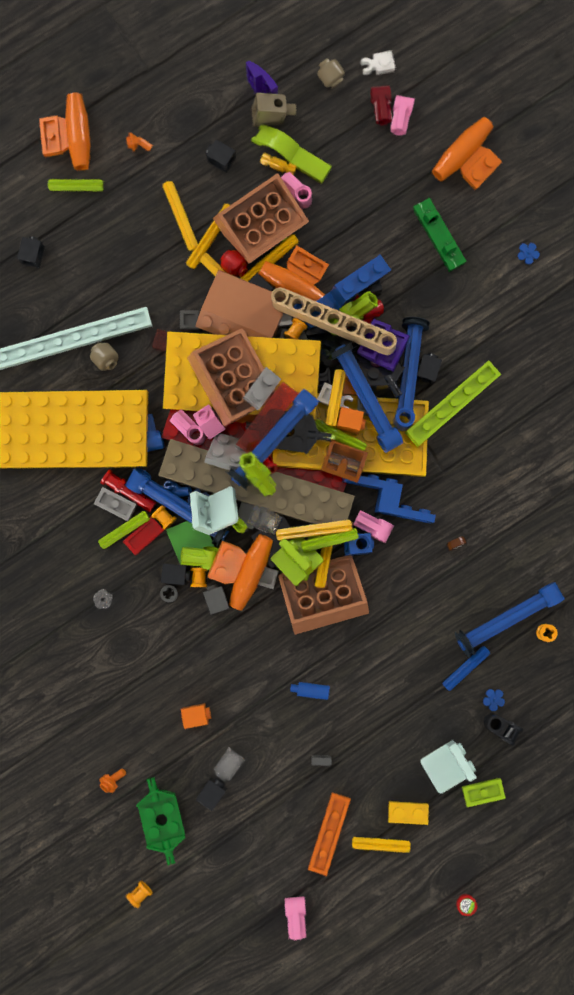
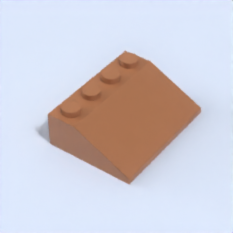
(261, 218)
(238, 305)
(226, 374)
(318, 607)

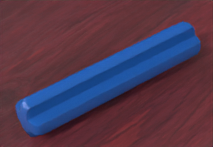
(466, 668)

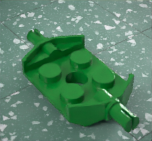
(161, 837)

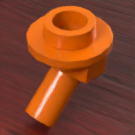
(133, 142)
(108, 783)

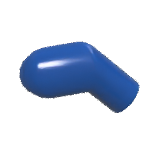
(176, 489)

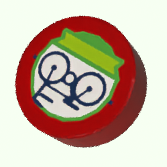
(466, 905)

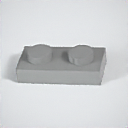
(261, 388)
(115, 504)

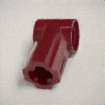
(381, 100)

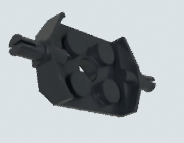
(378, 377)
(304, 437)

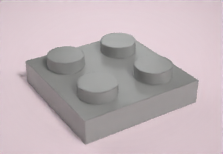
(224, 452)

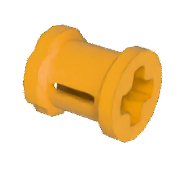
(295, 329)
(164, 517)
(198, 577)
(551, 636)
(139, 894)

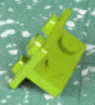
(294, 562)

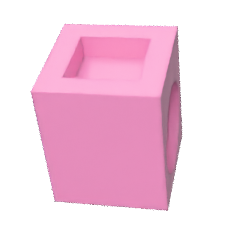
(209, 421)

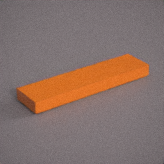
(329, 834)

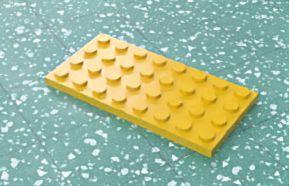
(290, 359)
(73, 429)
(403, 460)

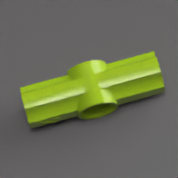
(359, 307)
(257, 474)
(198, 556)

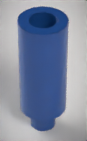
(311, 690)

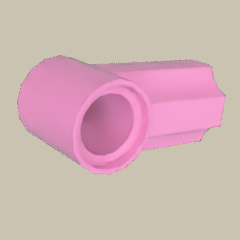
(402, 110)
(297, 189)
(187, 427)
(378, 528)
(295, 912)

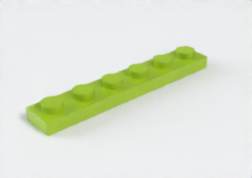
(452, 403)

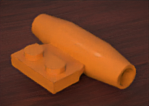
(69, 133)
(469, 156)
(300, 276)
(241, 568)

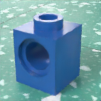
(351, 548)

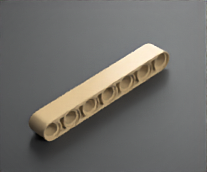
(339, 328)

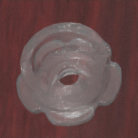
(102, 594)

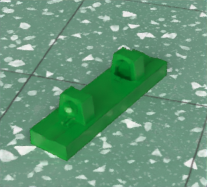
(439, 235)

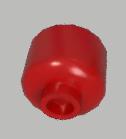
(234, 263)

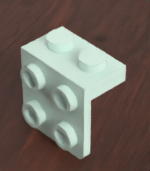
(213, 511)
(448, 766)

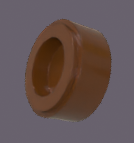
(456, 543)

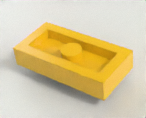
(408, 812)

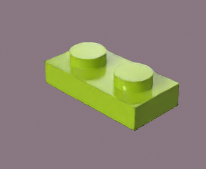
(483, 792)

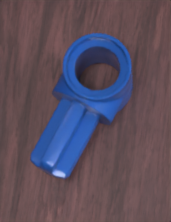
(154, 439)

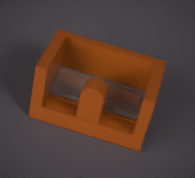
(344, 461)

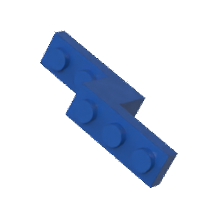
(352, 285)
(389, 499)

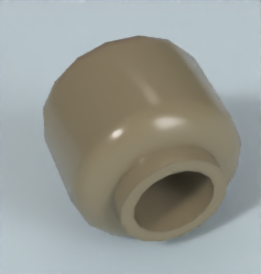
(331, 73)
(104, 356)

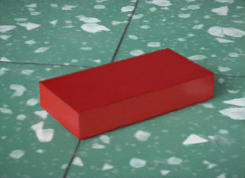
(143, 536)

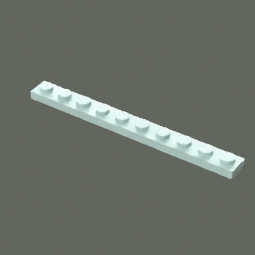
(74, 337)

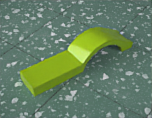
(292, 152)

